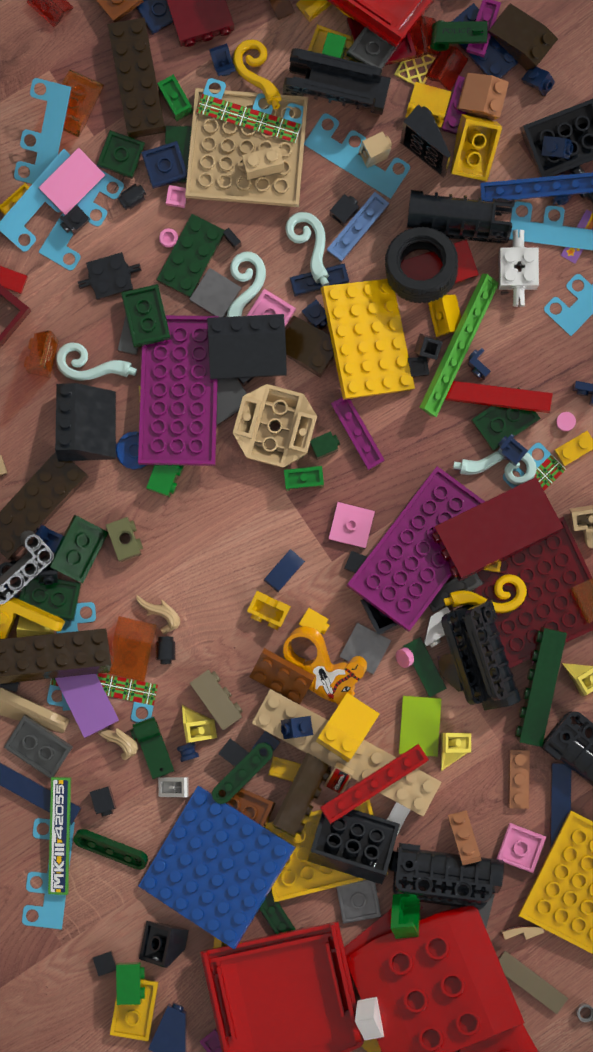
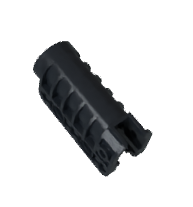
(337, 80)
(461, 216)
(481, 655)
(576, 748)
(446, 873)

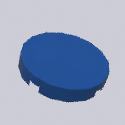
(128, 449)

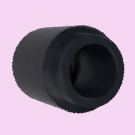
(132, 196)
(165, 650)

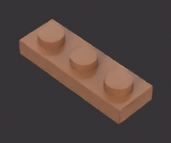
(519, 779)
(464, 838)

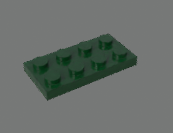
(191, 255)

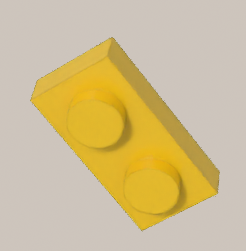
(575, 448)

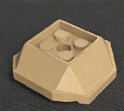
(272, 405)

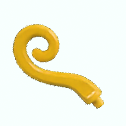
(269, 89)
(463, 597)

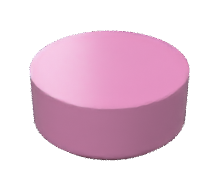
(168, 238)
(565, 421)
(404, 657)

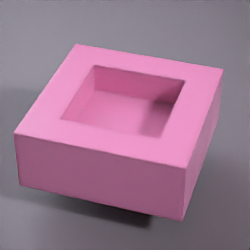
(176, 196)

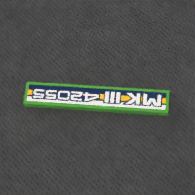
(59, 836)

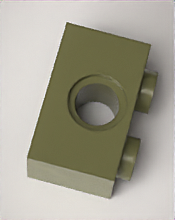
(119, 528)

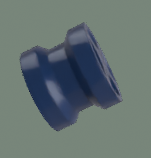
(187, 752)

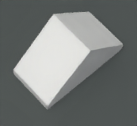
(173, 787)
(369, 1018)

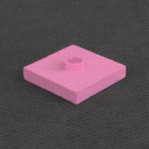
(351, 525)
(521, 847)

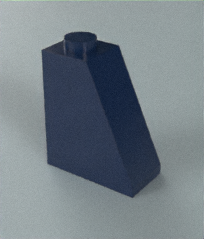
(172, 1031)

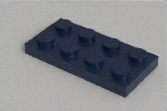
(496, 59)

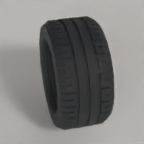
(421, 239)

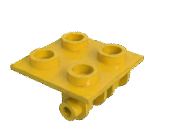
(431, 97)

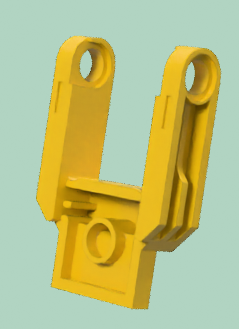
(15, 606)

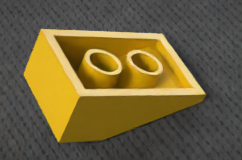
(475, 147)
(347, 727)

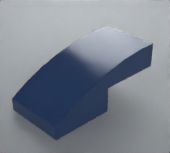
(284, 570)

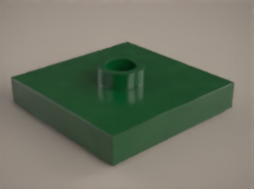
(121, 154)

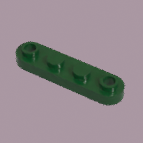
(242, 773)
(110, 849)

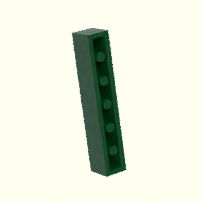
(541, 686)

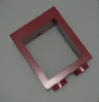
(19, 318)

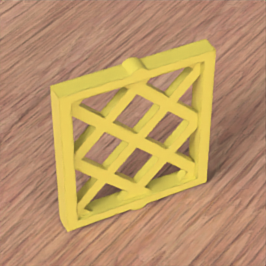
(409, 79)

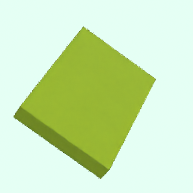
(420, 724)

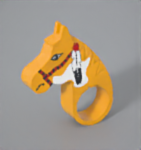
(330, 679)

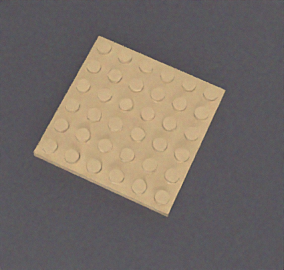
(218, 148)

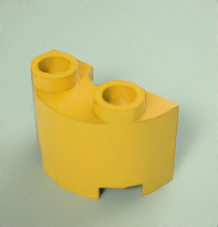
(268, 609)

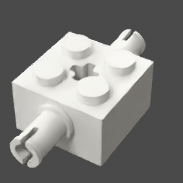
(508, 273)

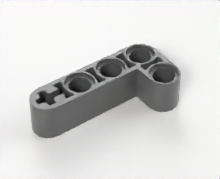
(18, 568)

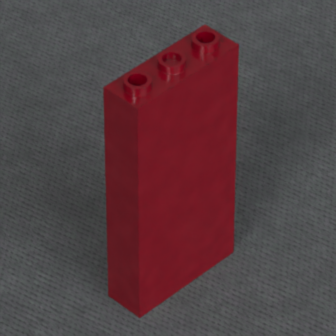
(200, 20)
(496, 529)

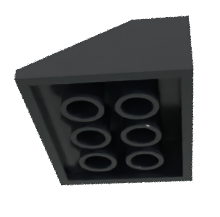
(572, 123)
(425, 140)
(246, 346)
(85, 423)
(355, 845)

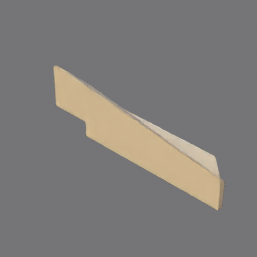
(16, 707)

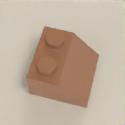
(483, 95)

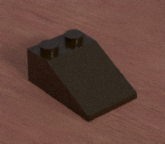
(522, 36)
(308, 346)

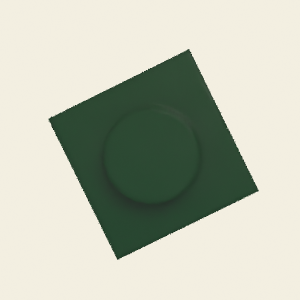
(324, 445)

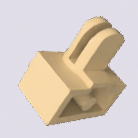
(583, 520)

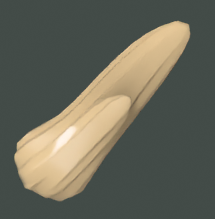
(162, 610)
(127, 744)

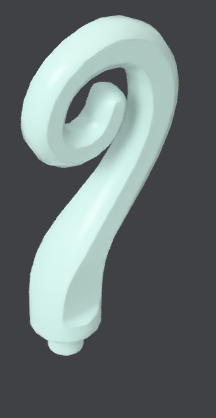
(316, 263)
(240, 302)
(115, 366)
(471, 467)

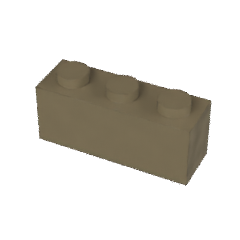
(217, 699)

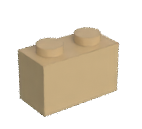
(375, 149)
(263, 162)

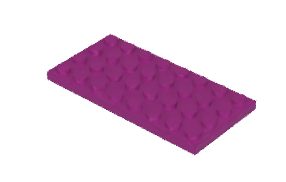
(178, 397)
(407, 564)

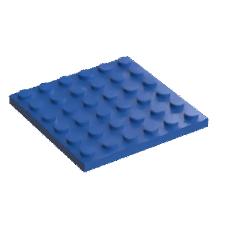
(216, 867)

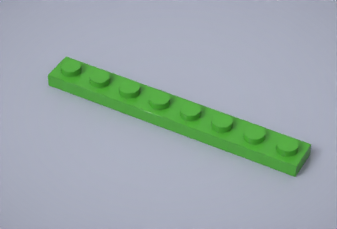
(459, 345)

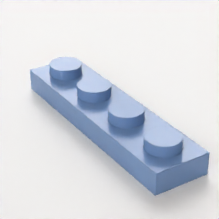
(358, 226)

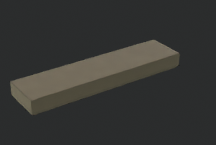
(532, 982)

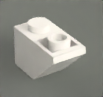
(435, 628)

